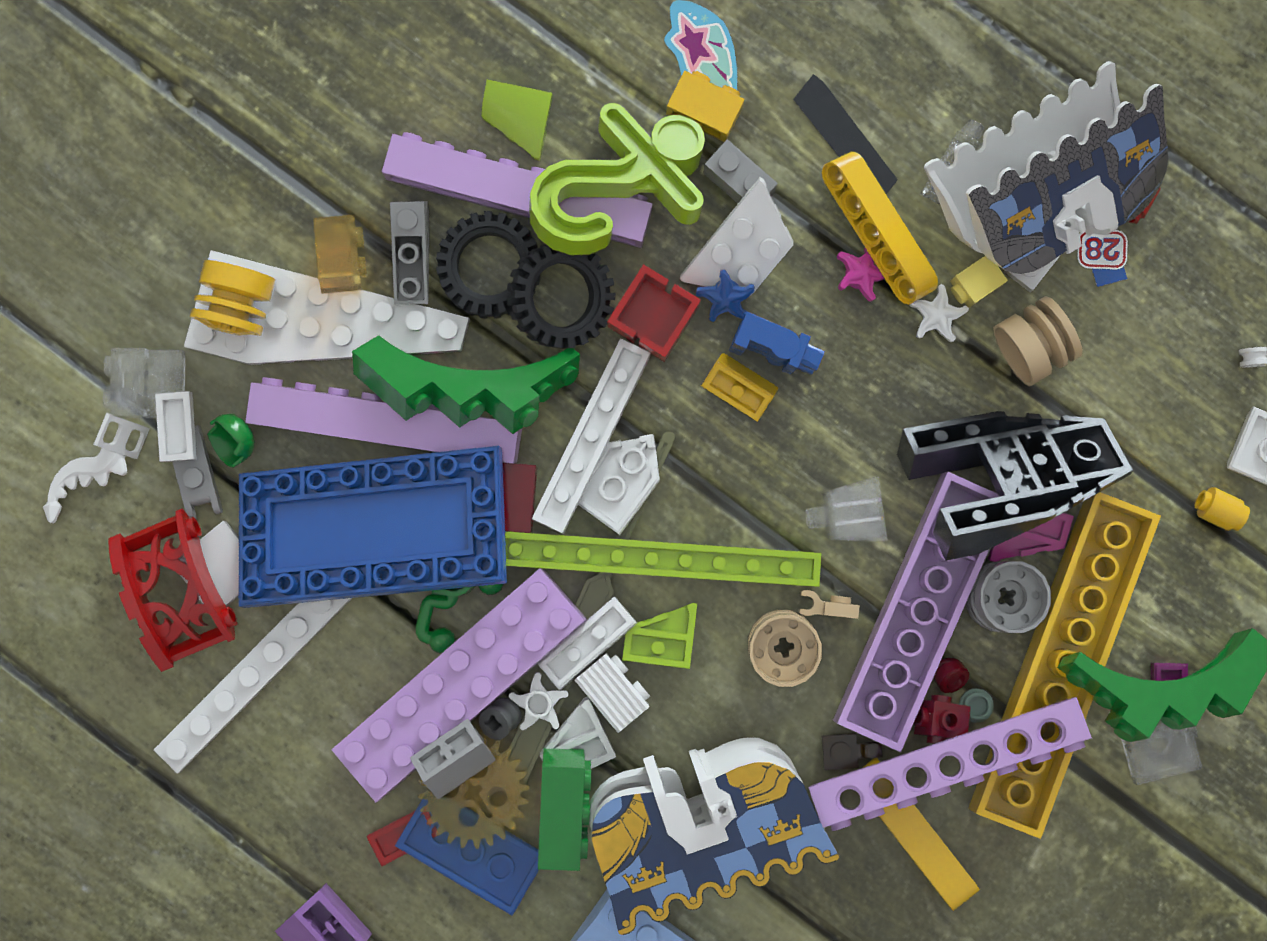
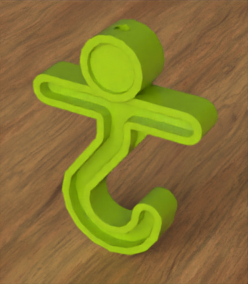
(646, 166)

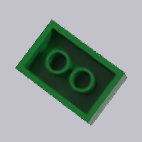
(564, 809)

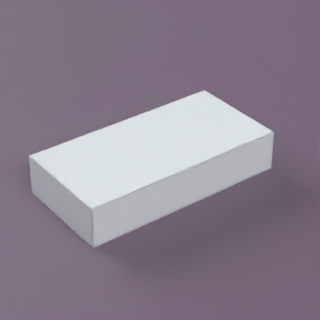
(175, 426)

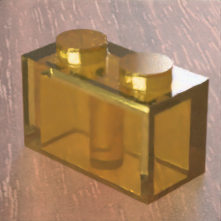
(338, 254)

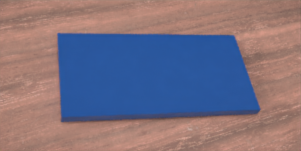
(372, 527)

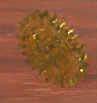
(447, 809)

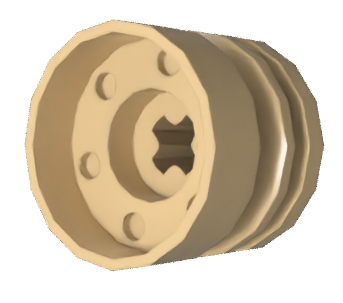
(1038, 340)
(801, 657)

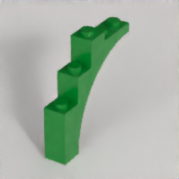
(462, 394)
(1139, 704)

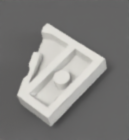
(584, 732)

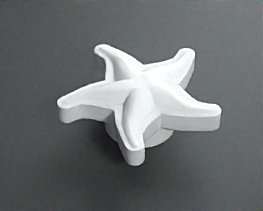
(938, 315)
(538, 703)

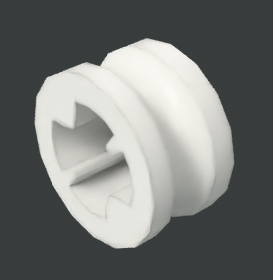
(1253, 357)

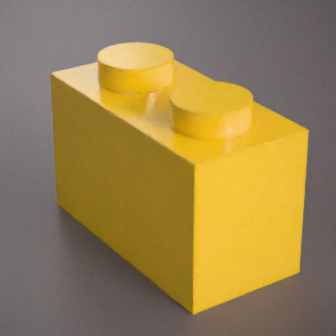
(707, 104)

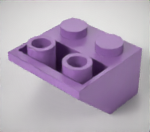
(323, 919)

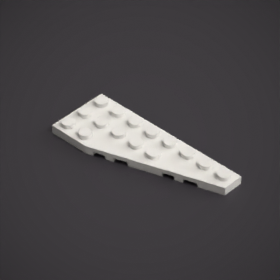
(324, 326)

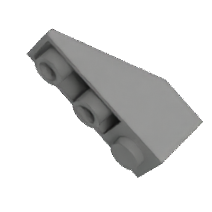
(410, 251)

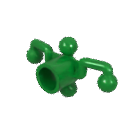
(442, 637)

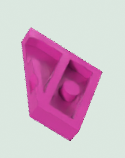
(1045, 537)

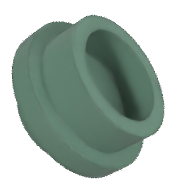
(980, 703)

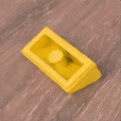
(740, 386)

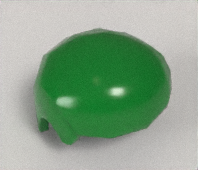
(231, 439)

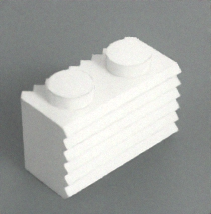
(613, 692)

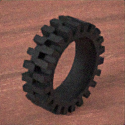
(452, 248)
(523, 304)

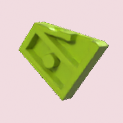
(663, 639)

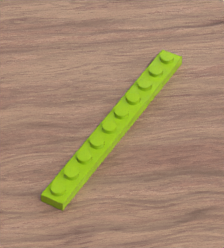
(662, 559)

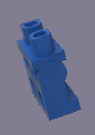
(777, 344)

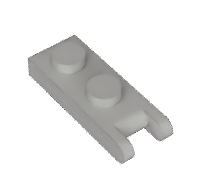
(197, 479)

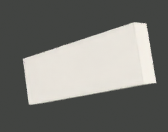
(587, 643)

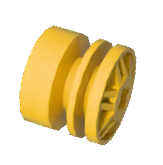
(232, 298)

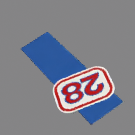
(1105, 256)

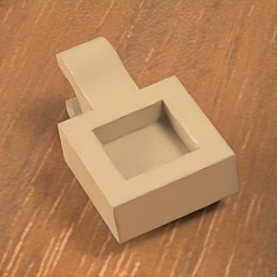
(839, 606)

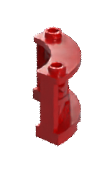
(158, 637)

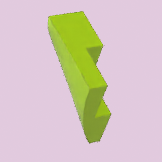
(518, 114)

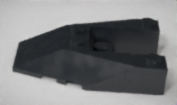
(1032, 462)

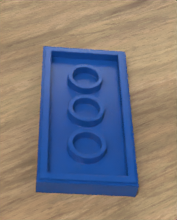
(493, 872)

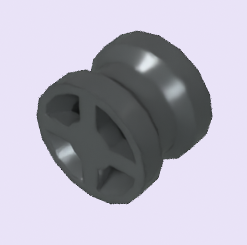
(500, 718)

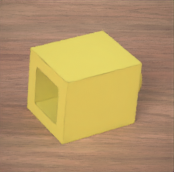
(977, 282)

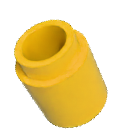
(1222, 509)

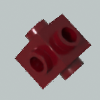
(941, 719)

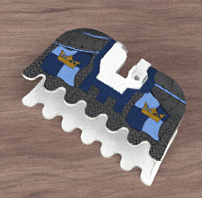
(1055, 175)

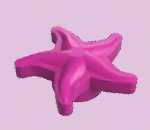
(860, 273)

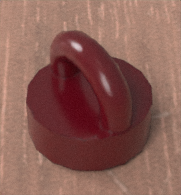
(951, 675)

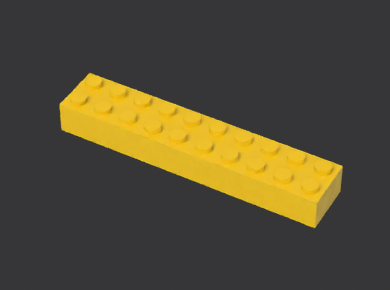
(1083, 617)

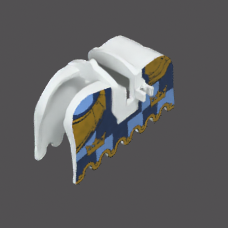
(673, 848)

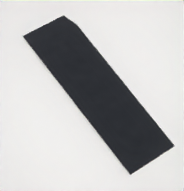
(839, 129)

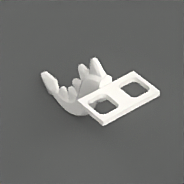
(99, 467)

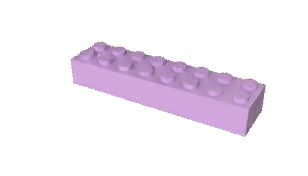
(912, 626)
(460, 683)

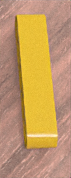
(879, 227)
(926, 848)

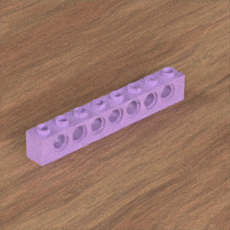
(1071, 737)

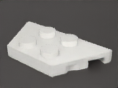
(744, 245)

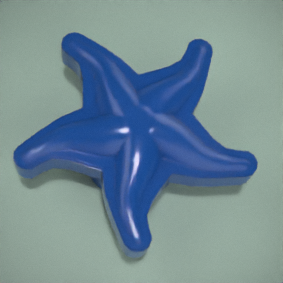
(725, 296)

